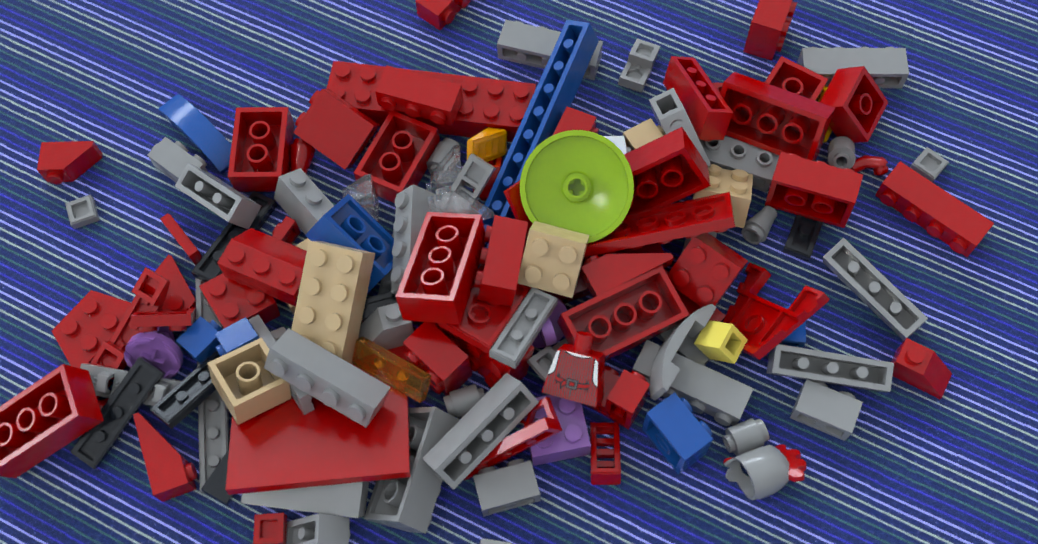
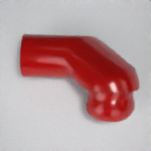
(875, 162)

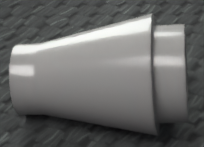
(758, 227)

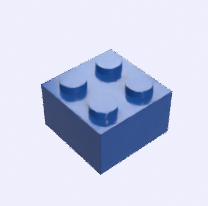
(677, 432)

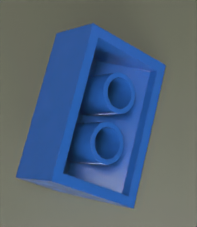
(354, 227)

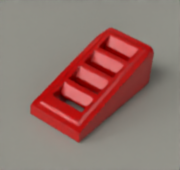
(605, 471)

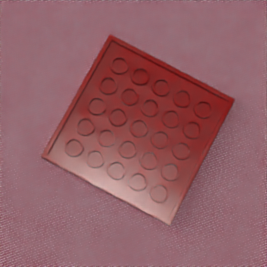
(319, 448)

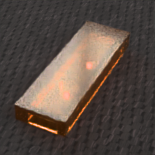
(391, 369)

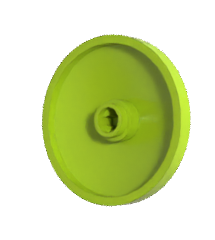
(577, 183)

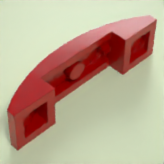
(150, 296)

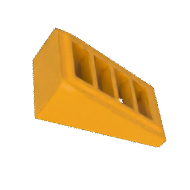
(488, 144)

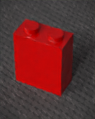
(335, 128)

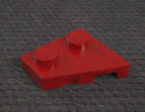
(179, 294)
(176, 320)

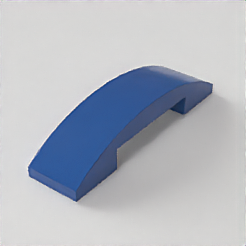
(198, 131)

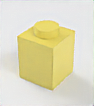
(721, 341)

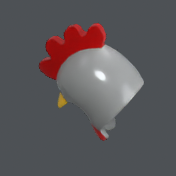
(767, 469)

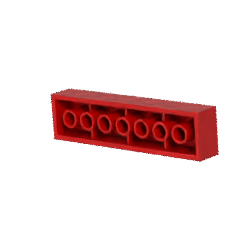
(484, 102)

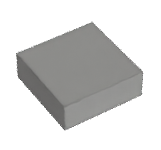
(929, 164)
(82, 211)

